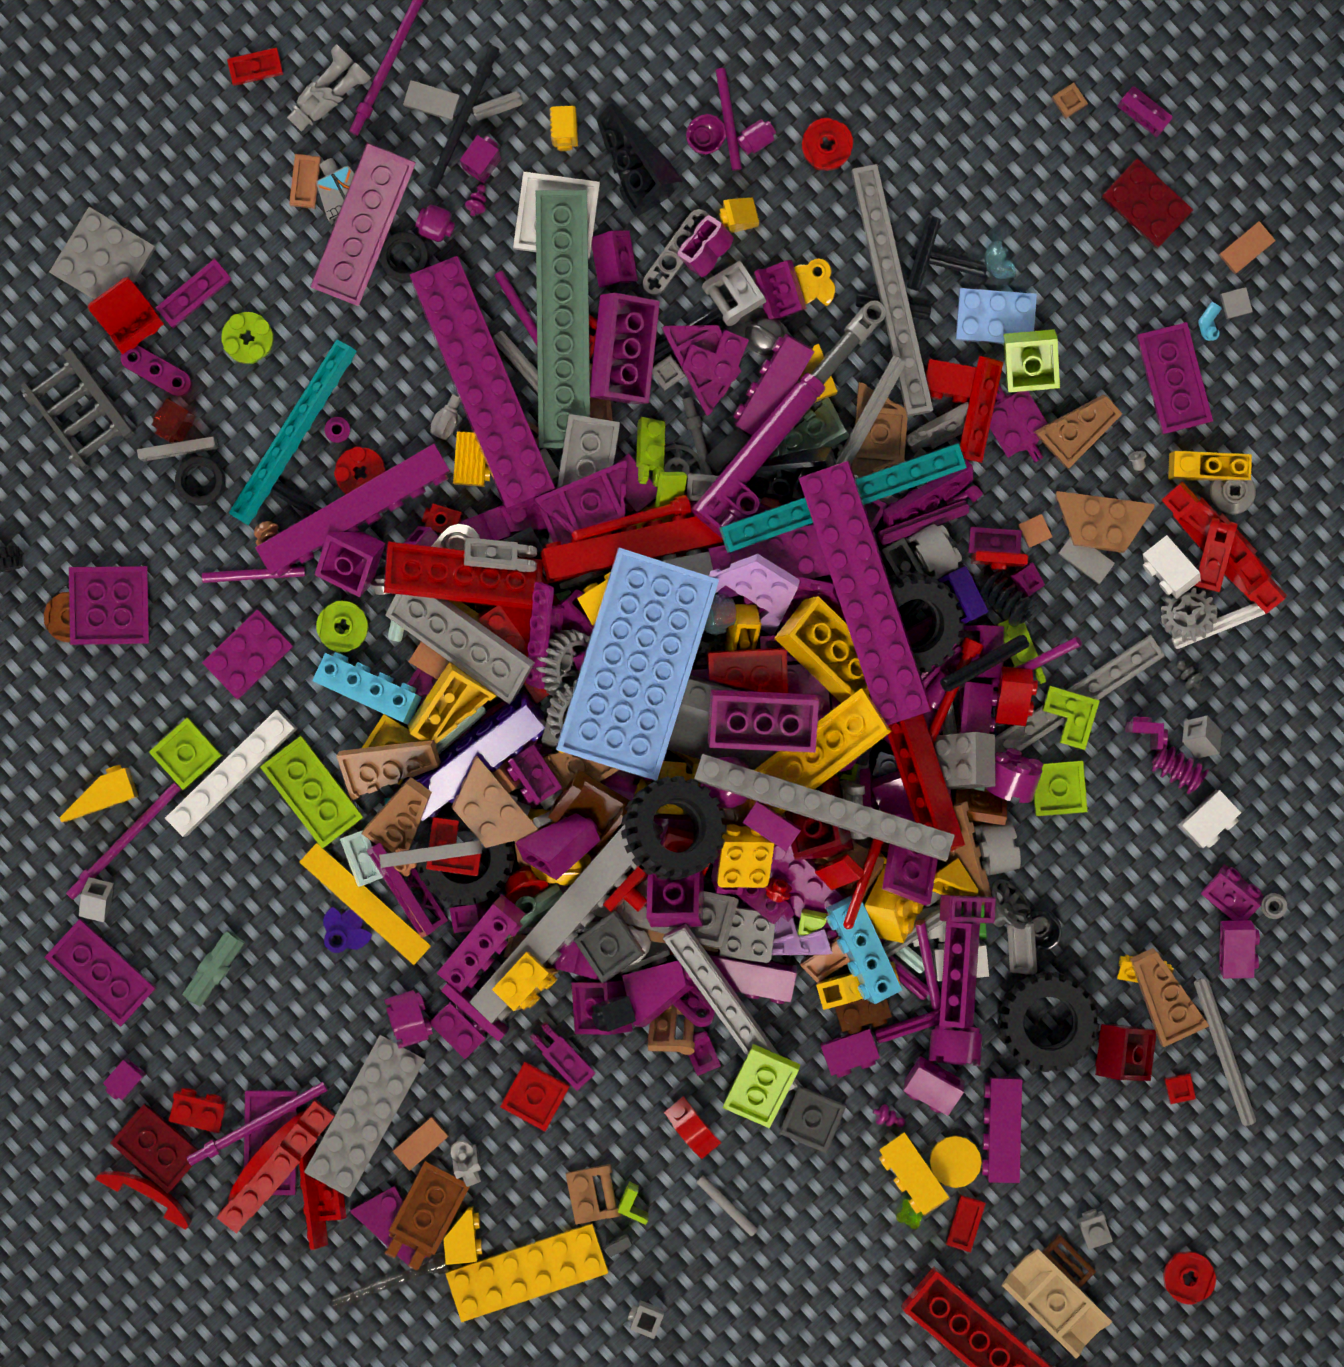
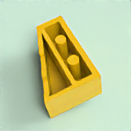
(448, 704)

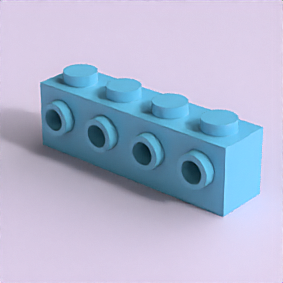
(362, 686)
(865, 953)

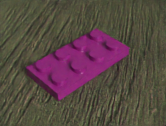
(1174, 378)
(100, 972)
(256, 1104)

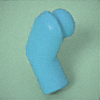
(1207, 324)

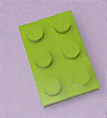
(761, 1086)

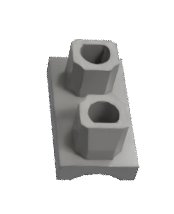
(466, 1162)

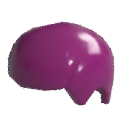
(705, 134)

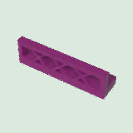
(406, 899)

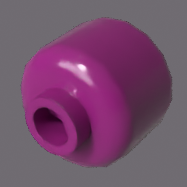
(435, 223)

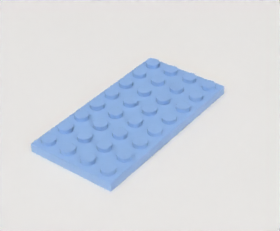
(637, 664)

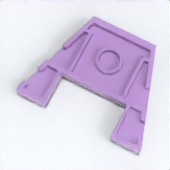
(762, 584)
(788, 941)

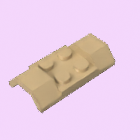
(1055, 1302)

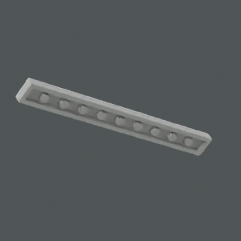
(891, 288)
(824, 807)

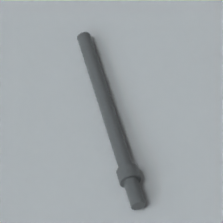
(694, 424)

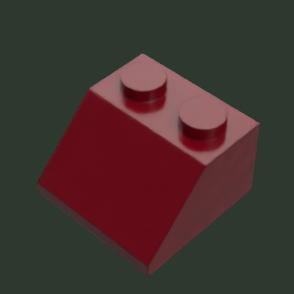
(1125, 1052)

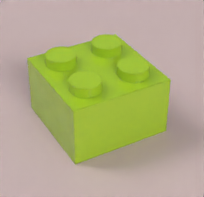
(1031, 360)

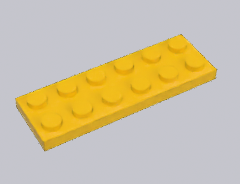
(839, 740)
(527, 1272)

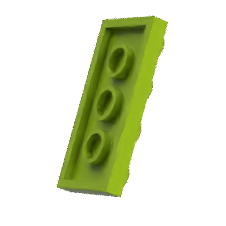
(311, 792)

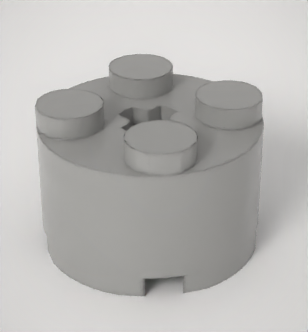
(934, 551)
(997, 847)

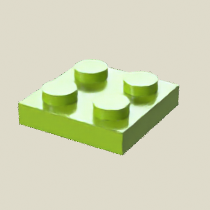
(185, 753)
(1061, 789)

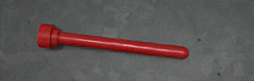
(679, 506)
(970, 650)
(862, 883)

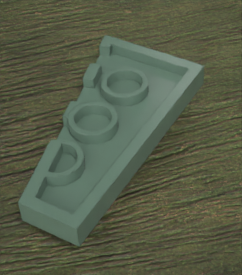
(818, 430)

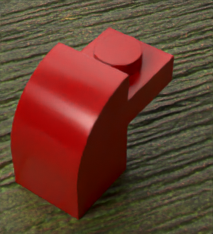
(692, 1128)

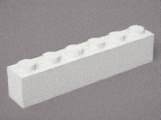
(231, 773)

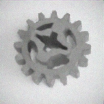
(1178, 621)

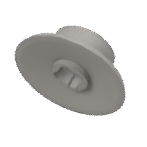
(1232, 504)

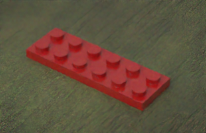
(442, 575)

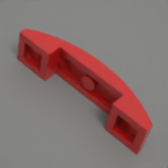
(175, 1211)

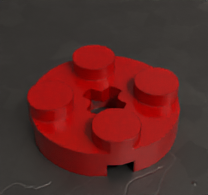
(832, 130)
(357, 457)
(1181, 1264)

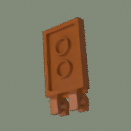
(426, 1213)

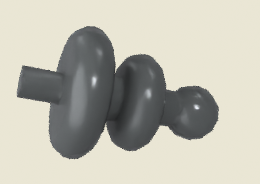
(1188, 673)

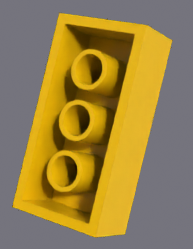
(823, 647)

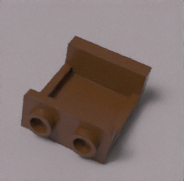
(591, 800)

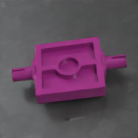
(1014, 423)

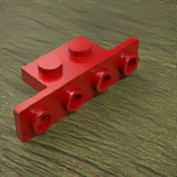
(320, 1204)

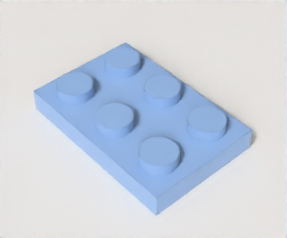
(990, 314)

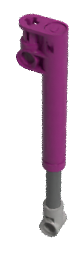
(722, 499)

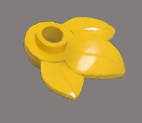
(816, 286)

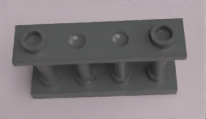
(88, 386)

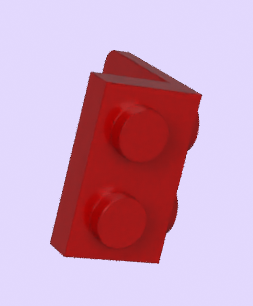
(125, 315)

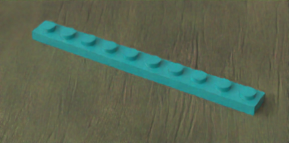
(871, 487)

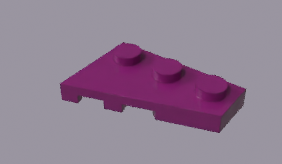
(378, 1216)

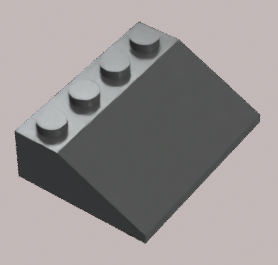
(692, 721)

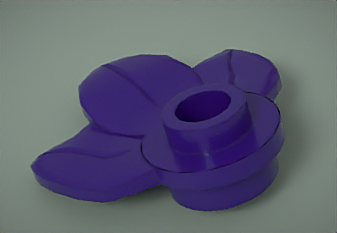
(348, 927)

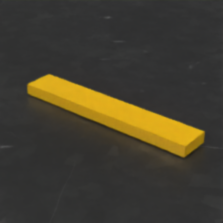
(365, 904)

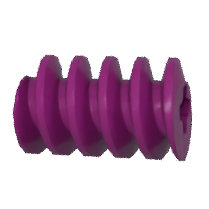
(1178, 768)

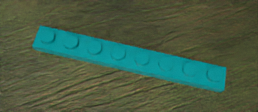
(292, 432)

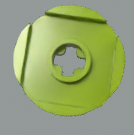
(255, 350)
(334, 614)

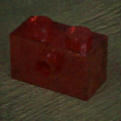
(172, 421)

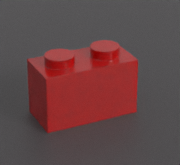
(949, 380)
(1014, 696)

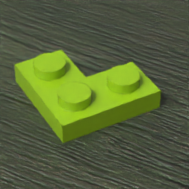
(1078, 713)

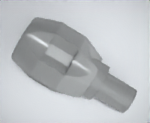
(446, 419)

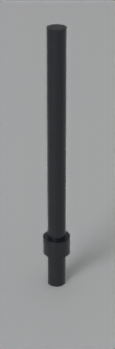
(483, 72)

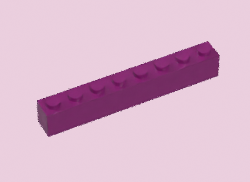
(354, 509)

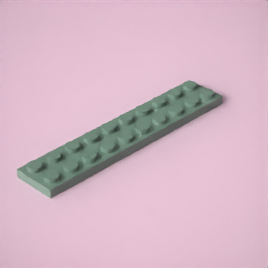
(561, 312)

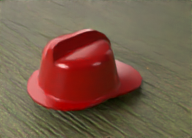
(523, 883)

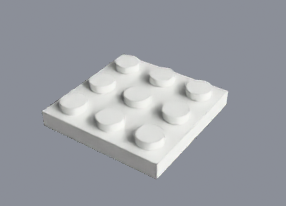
(526, 220)

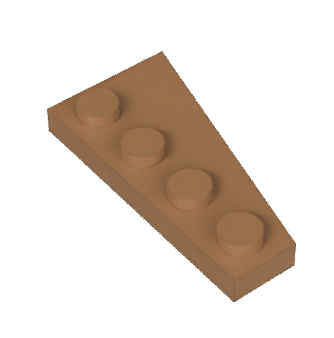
(375, 767)
(400, 818)
(969, 853)
(1167, 1002)

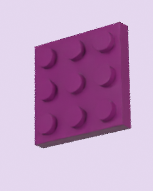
(108, 605)

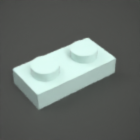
(359, 860)

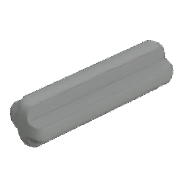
(497, 105)

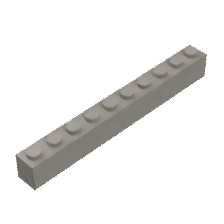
(564, 919)

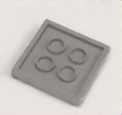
(101, 255)

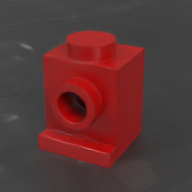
(452, 517)

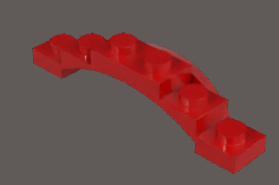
(1243, 566)
(273, 1164)

